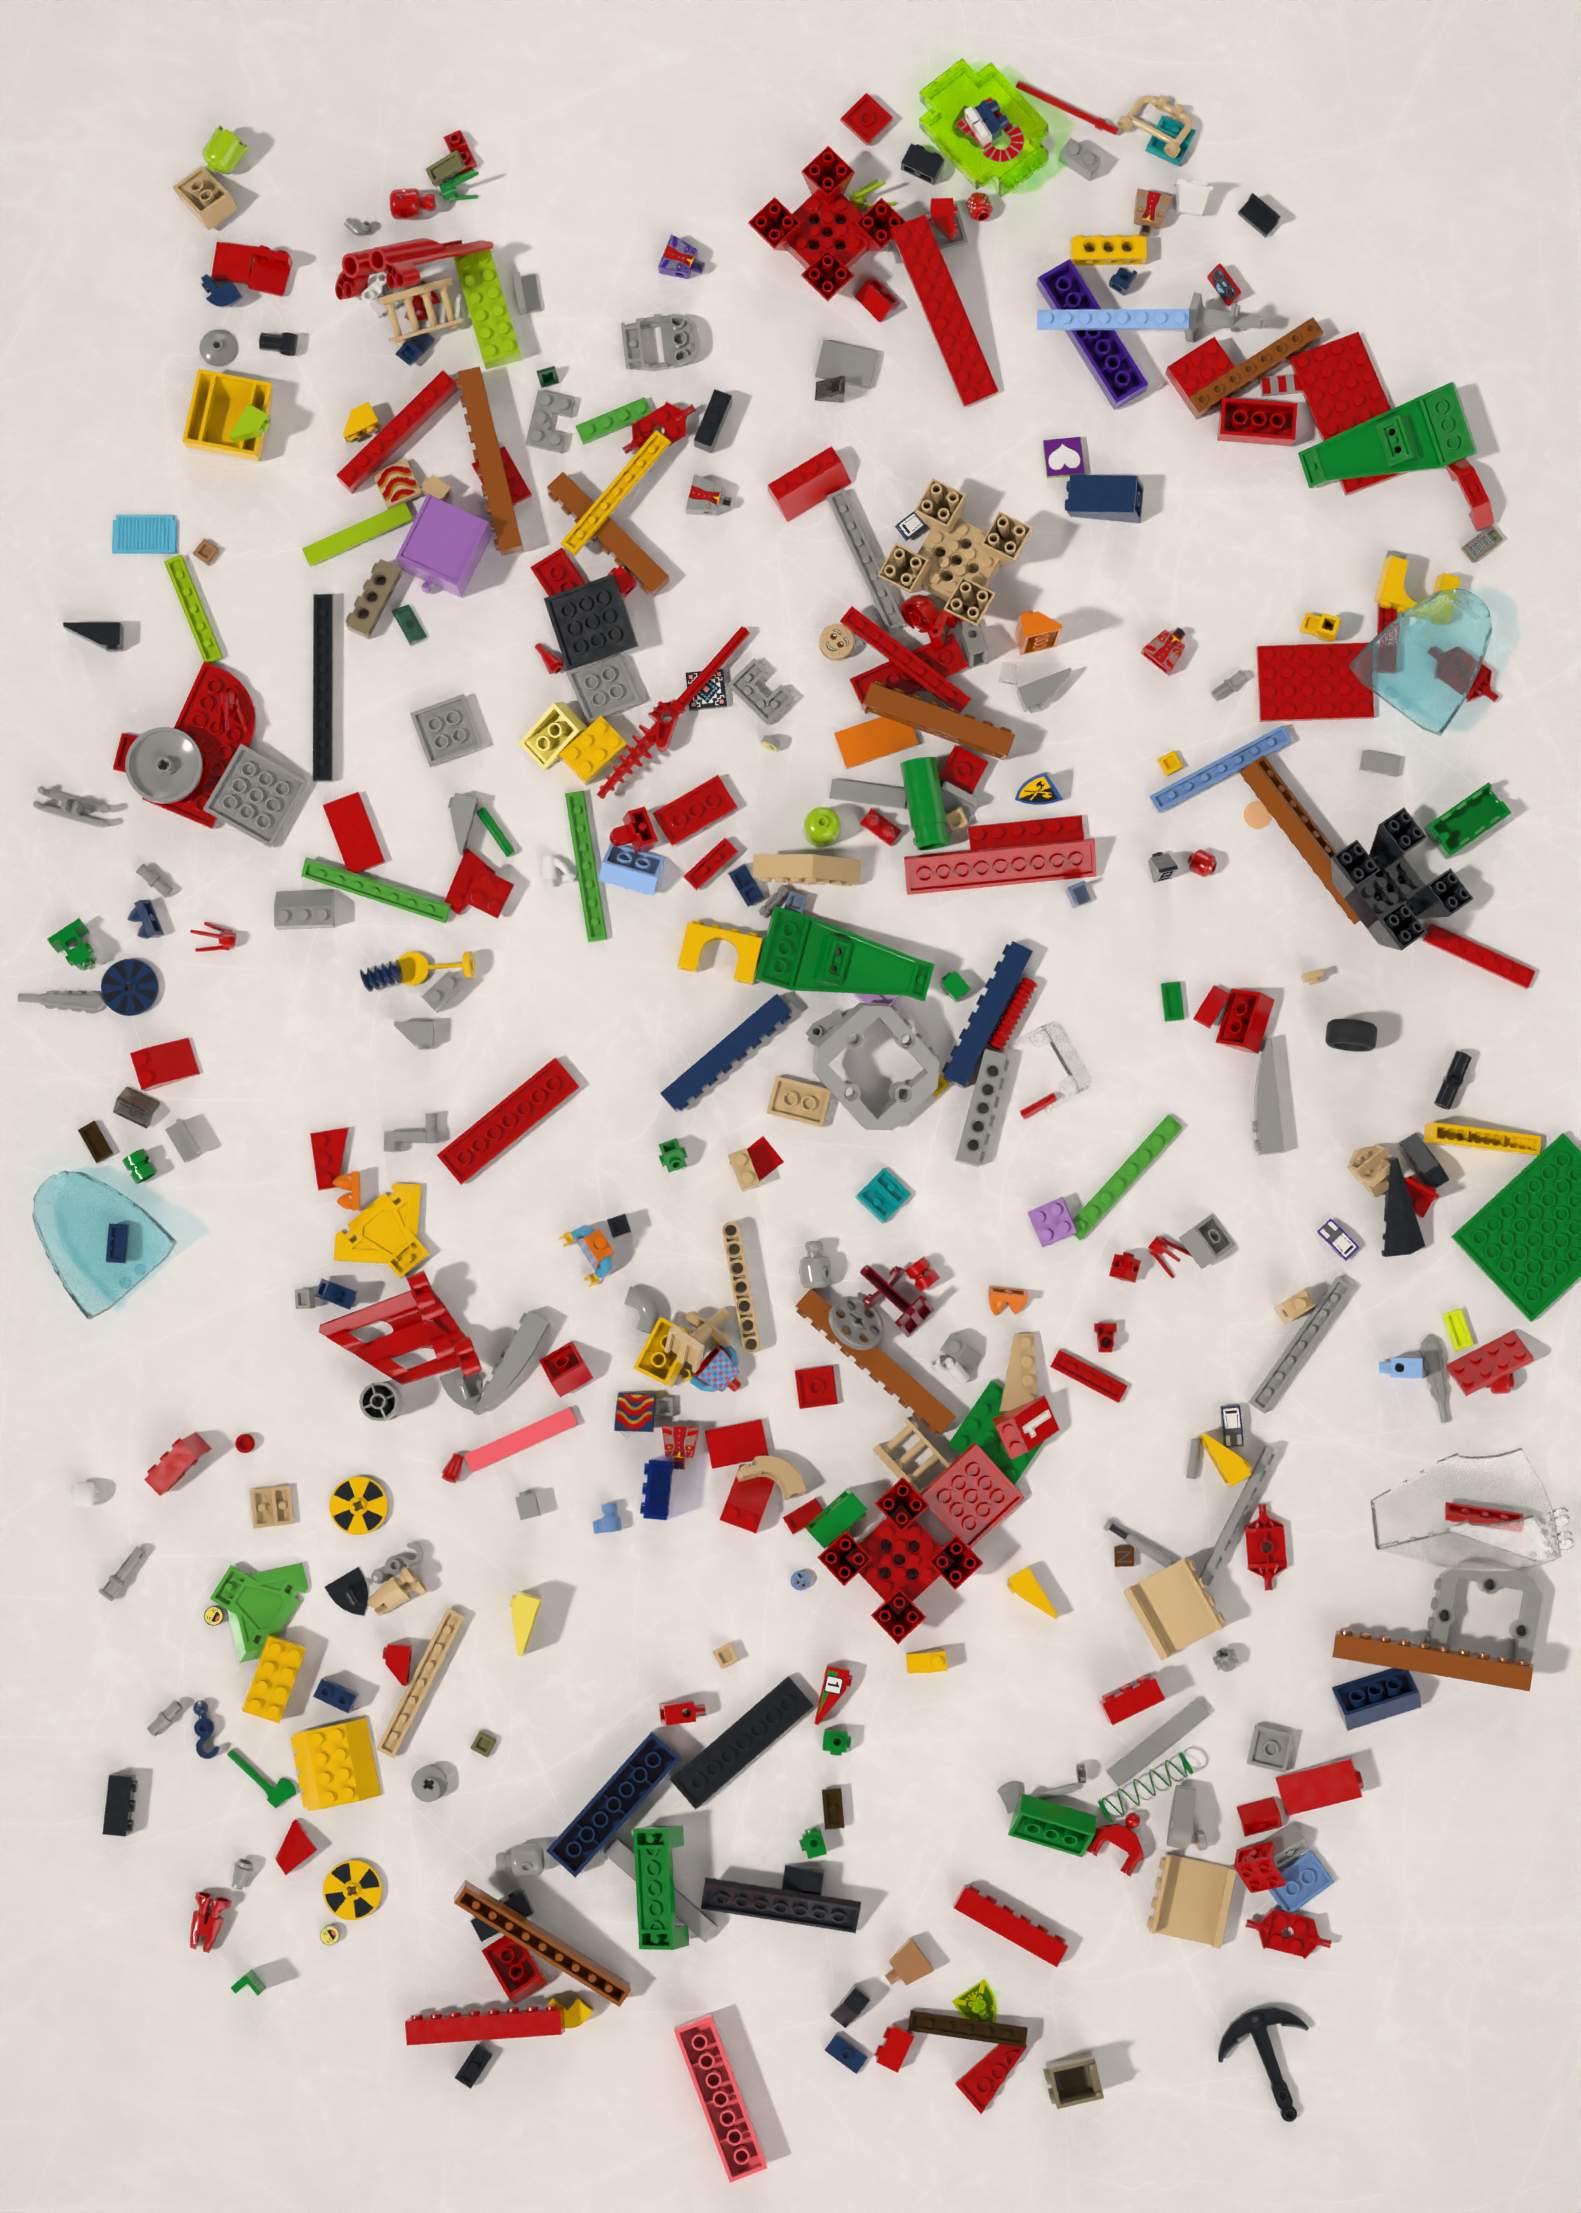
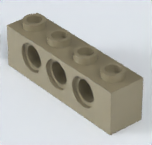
(365, 626)

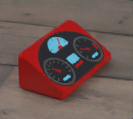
(1224, 285)

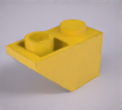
(360, 422)

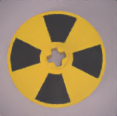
(343, 1508)
(337, 1892)

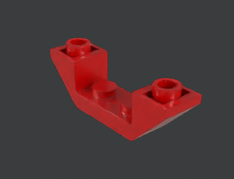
(1475, 495)

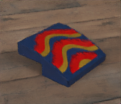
(635, 1412)

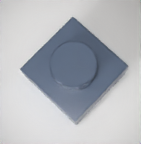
(795, 902)

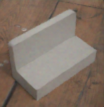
(527, 293)
(956, 798)
(183, 1140)
(1288, 1844)

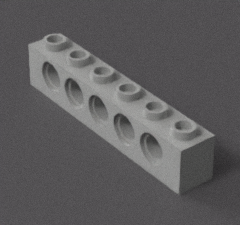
(964, 1154)

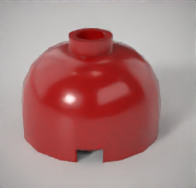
(919, 612)

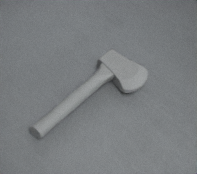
(1010, 1796)

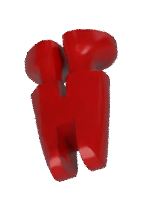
(207, 1923)

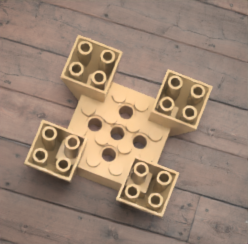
(967, 592)

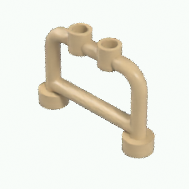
(1161, 104)

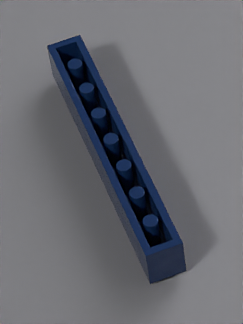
(987, 1014)
(726, 1052)

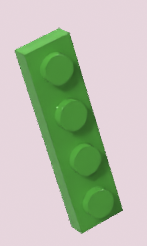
(613, 420)

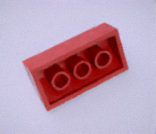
(809, 484)

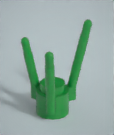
(449, 188)

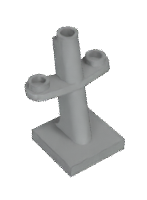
(1206, 318)

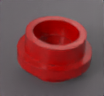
(245, 1443)

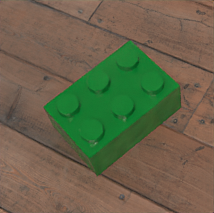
(836, 1518)

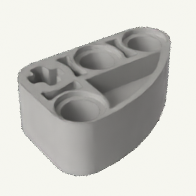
(1181, 1817)

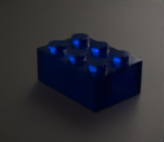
(657, 1489)

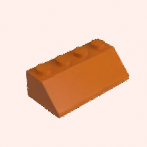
(1036, 632)

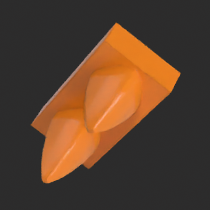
(352, 1183)
(999, 1296)

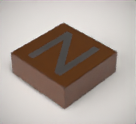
(1123, 1556)

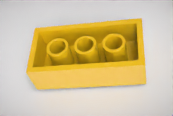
(273, 1678)

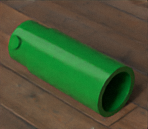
(925, 803)

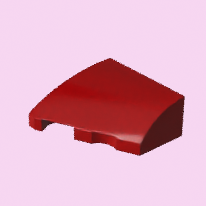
(294, 1848)

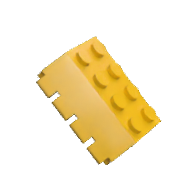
(335, 1765)

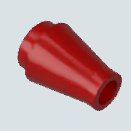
(453, 1468)

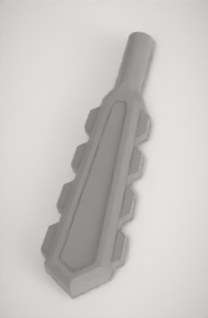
(90, 1002)
(1434, 1364)

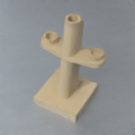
(690, 1347)

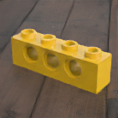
(1099, 256)

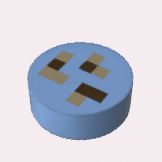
(800, 1580)

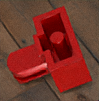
(636, 830)

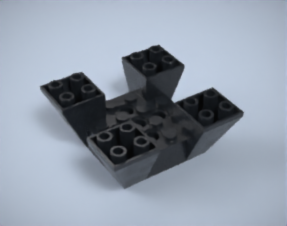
(1387, 889)

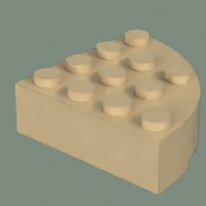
(806, 869)

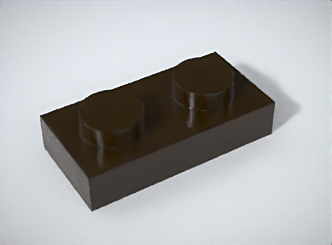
(833, 1808)

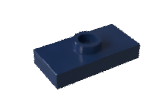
(117, 1243)
(846, 2053)

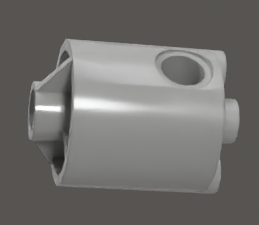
(380, 1401)

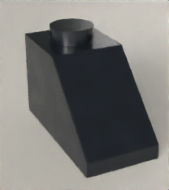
(850, 2006)

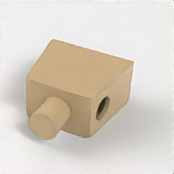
(1294, 1306)

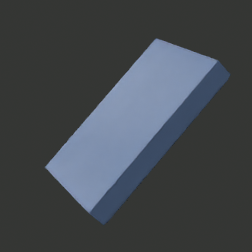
(1304, 1881)

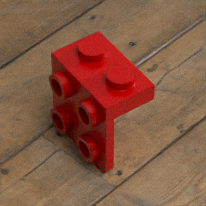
(270, 270)

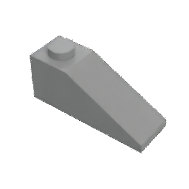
(1038, 692)
(462, 814)

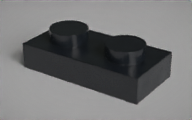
(473, 2065)

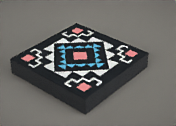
(711, 695)

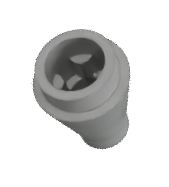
(242, 1871)

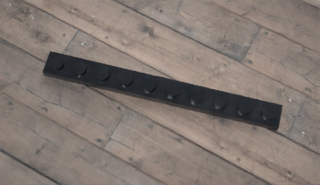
(322, 687)

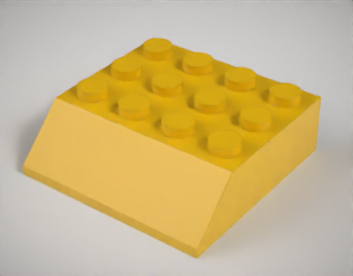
(216, 408)

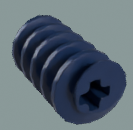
(382, 976)

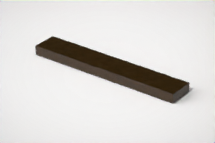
(967, 2028)

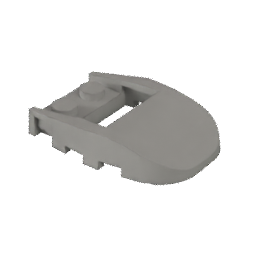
(678, 341)

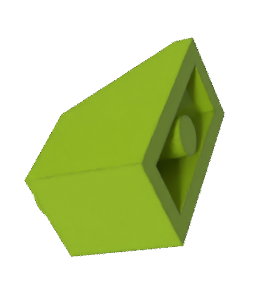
(250, 424)

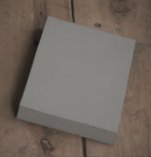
(848, 361)

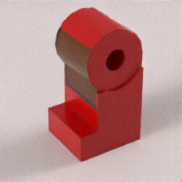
(940, 628)

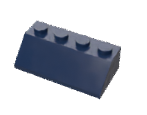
(1376, 1697)

